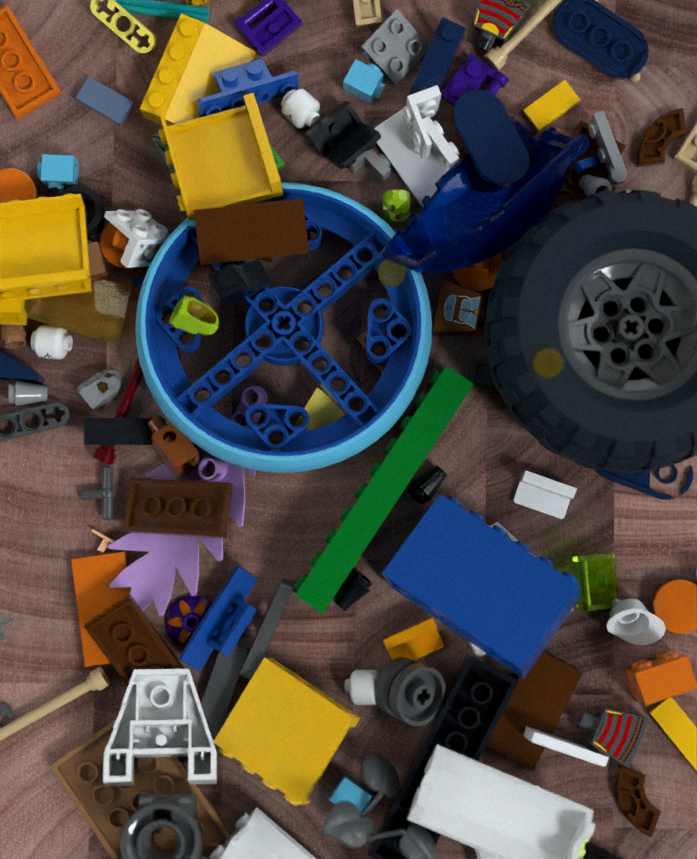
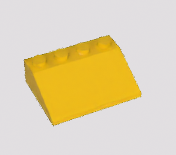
(188, 70)

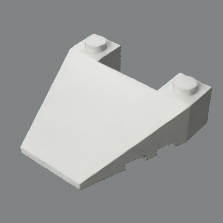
(160, 720)

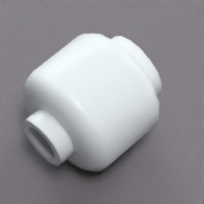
(300, 108)
(51, 342)
(362, 686)

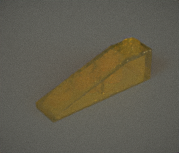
(92, 314)

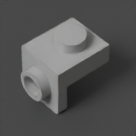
(376, 163)

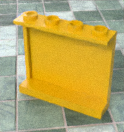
(221, 159)
(43, 248)
(284, 730)

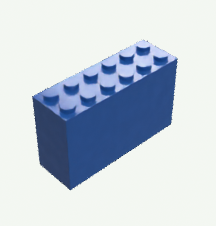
(482, 584)

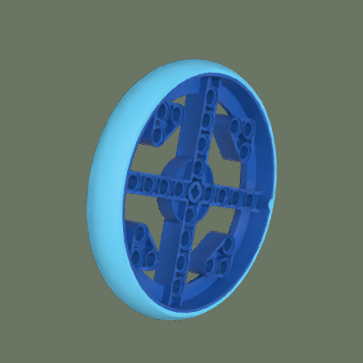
(300, 449)

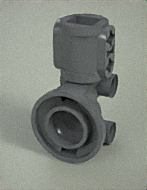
(163, 810)

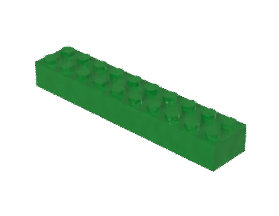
(384, 489)

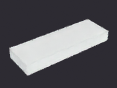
(565, 746)

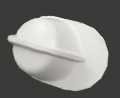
(634, 623)

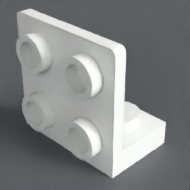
(417, 108)
(144, 236)

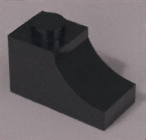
(238, 281)

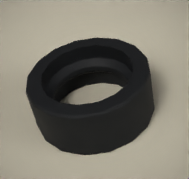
(98, 220)

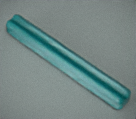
(164, 9)

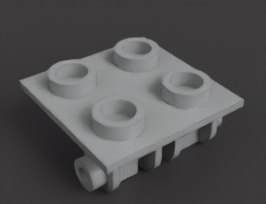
(395, 47)

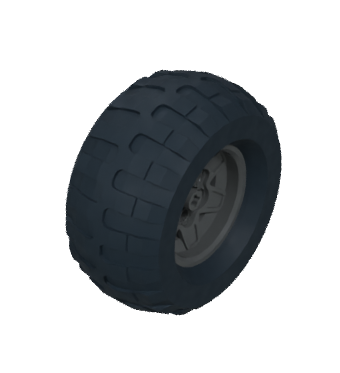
(536, 306)

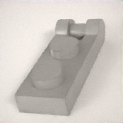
(608, 150)

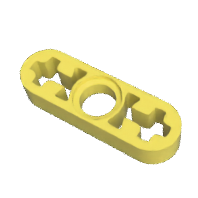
(134, 42)

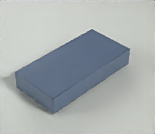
(105, 101)

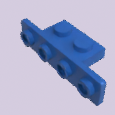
(244, 80)
(223, 621)

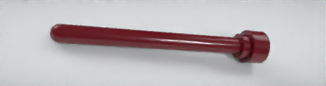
(106, 453)

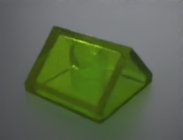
(596, 581)

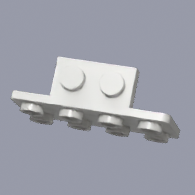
(414, 171)

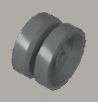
(410, 691)

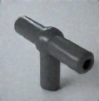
(105, 493)

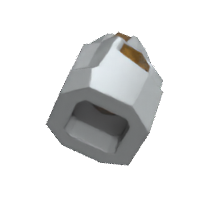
(100, 388)

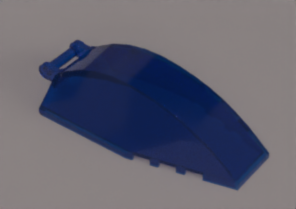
(477, 219)

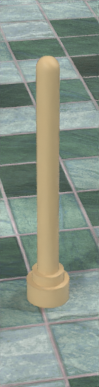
(497, 56)
(96, 680)

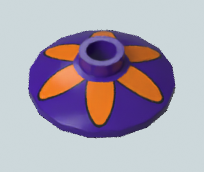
(180, 612)

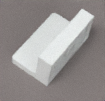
(543, 494)

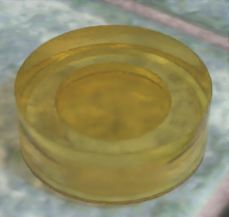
(391, 274)
(548, 363)

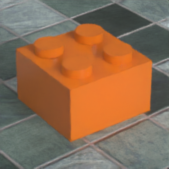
(661, 677)

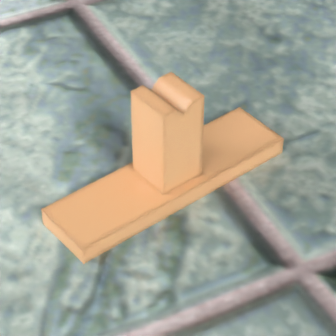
(105, 542)

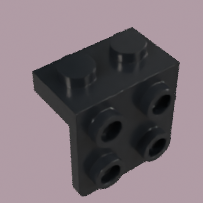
(342, 136)

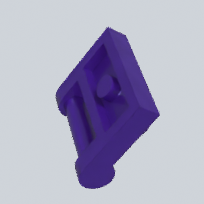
(272, 29)
(470, 78)

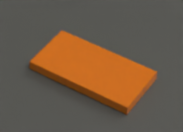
(23, 76)
(94, 595)

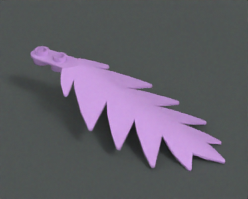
(155, 572)

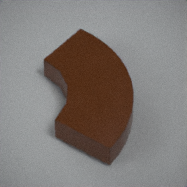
(659, 136)
(633, 800)

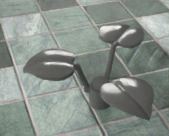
(353, 828)

